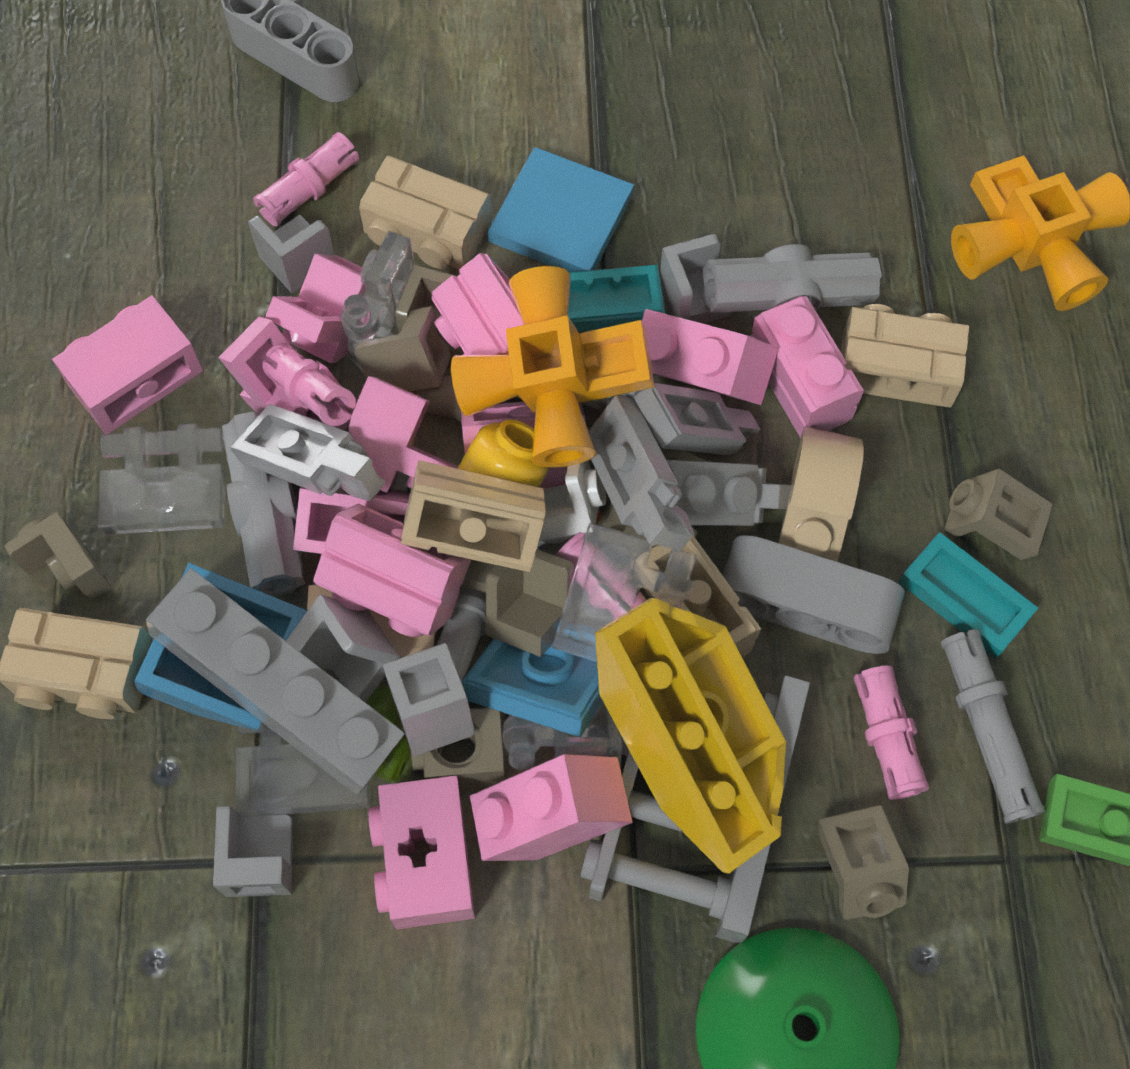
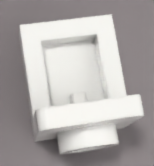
(572, 505)

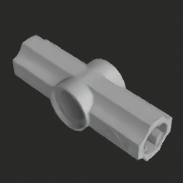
(789, 274)
(264, 518)

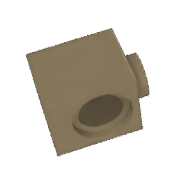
(483, 767)

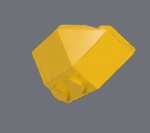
(695, 727)

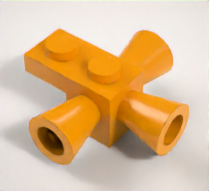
(1040, 226)
(554, 367)

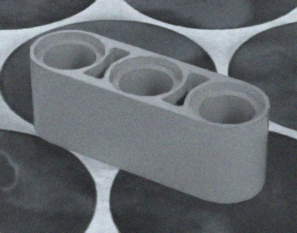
(295, 45)
(814, 594)

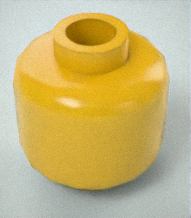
(504, 453)

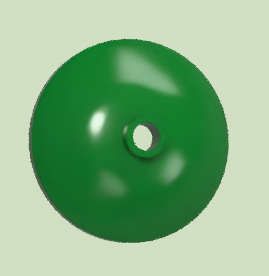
(791, 972)

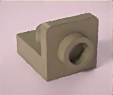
(1000, 511)
(55, 544)
(865, 862)

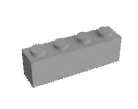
(273, 681)

